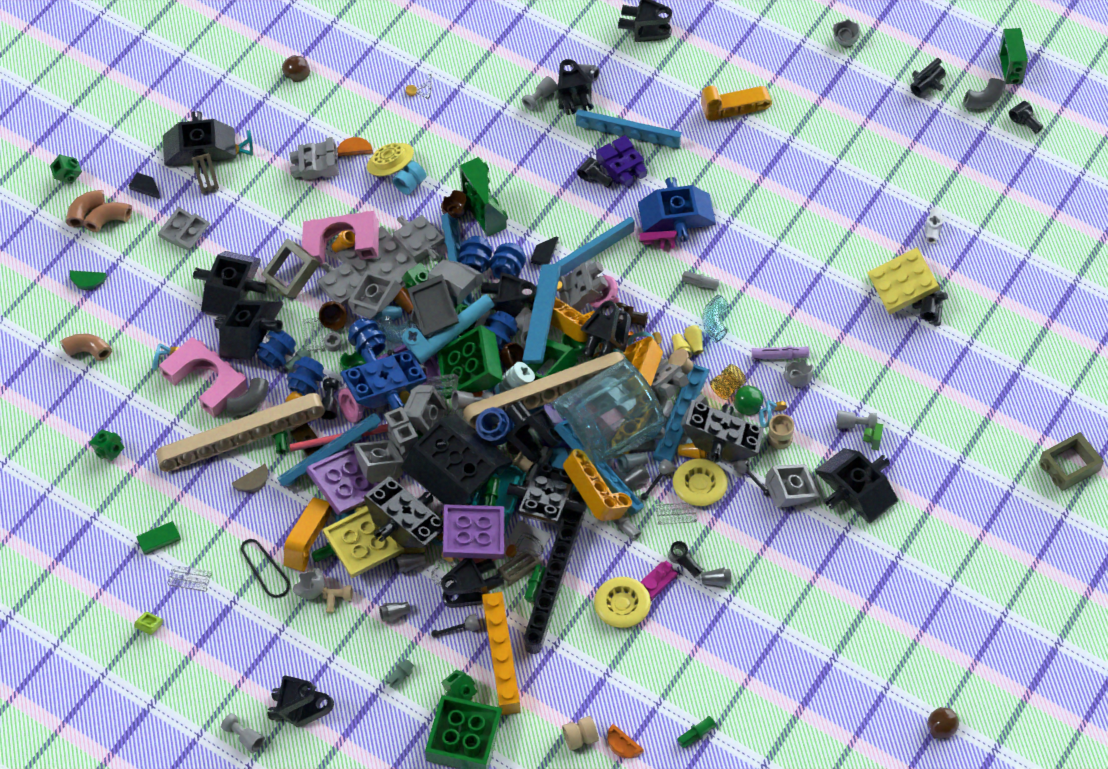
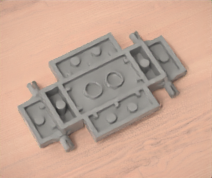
(396, 255)

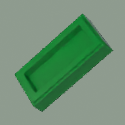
(158, 537)

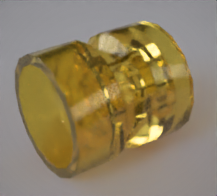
(728, 381)

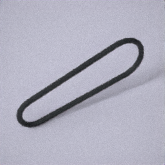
(257, 575)

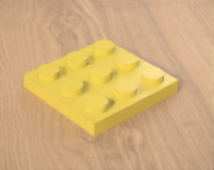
(903, 280)
(356, 544)

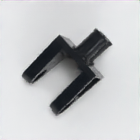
(647, 20)
(573, 88)
(509, 294)
(605, 330)
(521, 436)
(469, 583)
(298, 702)

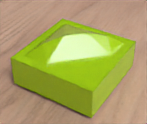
(148, 623)

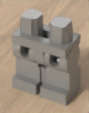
(315, 160)
(582, 285)
(667, 380)
(400, 431)

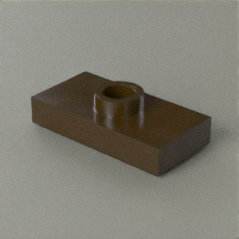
(305, 433)

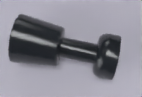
(329, 402)

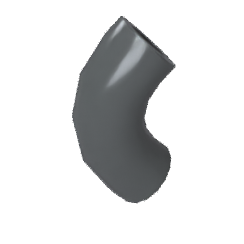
(985, 98)
(250, 400)

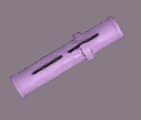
(780, 353)

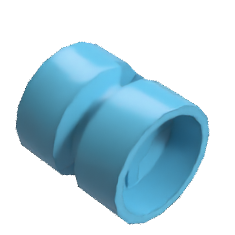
(407, 180)

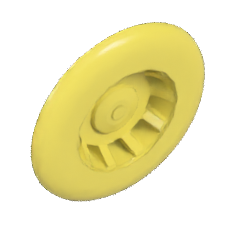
(390, 159)
(700, 488)
(622, 604)

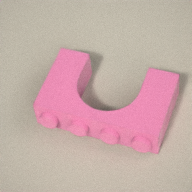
(319, 231)
(195, 356)

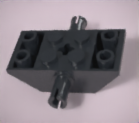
(198, 138)
(228, 282)
(246, 327)
(722, 433)
(858, 483)
(547, 496)
(402, 515)

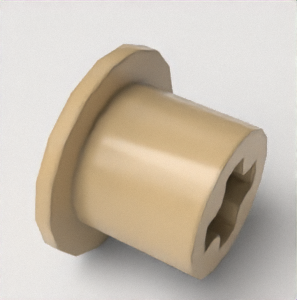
(680, 358)
(522, 463)

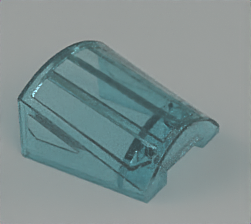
(612, 412)

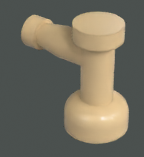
(330, 594)

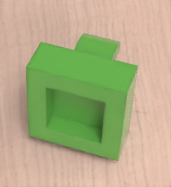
(874, 436)

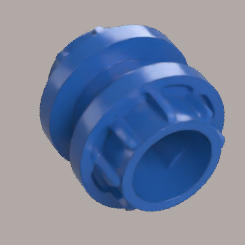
(476, 253)
(508, 259)
(503, 326)
(366, 334)
(276, 349)
(306, 375)
(488, 419)

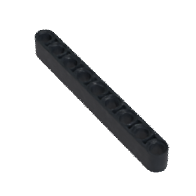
(552, 579)

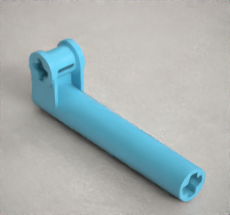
(425, 348)

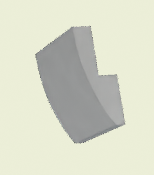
(183, 229)

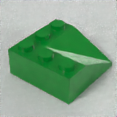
(481, 204)
(473, 359)
(463, 734)

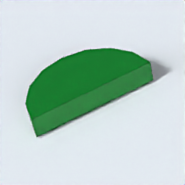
(87, 280)

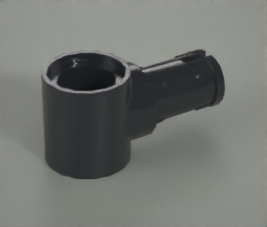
(1024, 113)
(591, 170)
(684, 560)

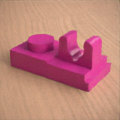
(650, 237)
(659, 578)

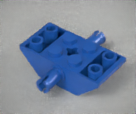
(676, 209)
(383, 379)

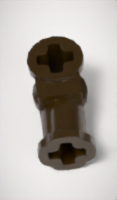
(636, 317)

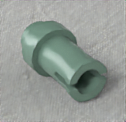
(300, 353)
(403, 669)

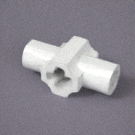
(933, 225)

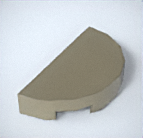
(253, 480)

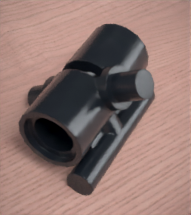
(928, 78)
(931, 306)

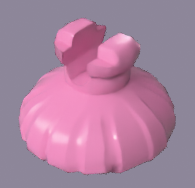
(609, 293)
(350, 409)

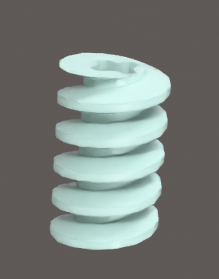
(516, 376)

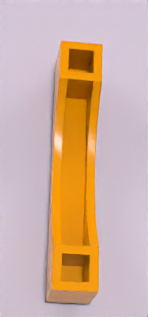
(501, 653)

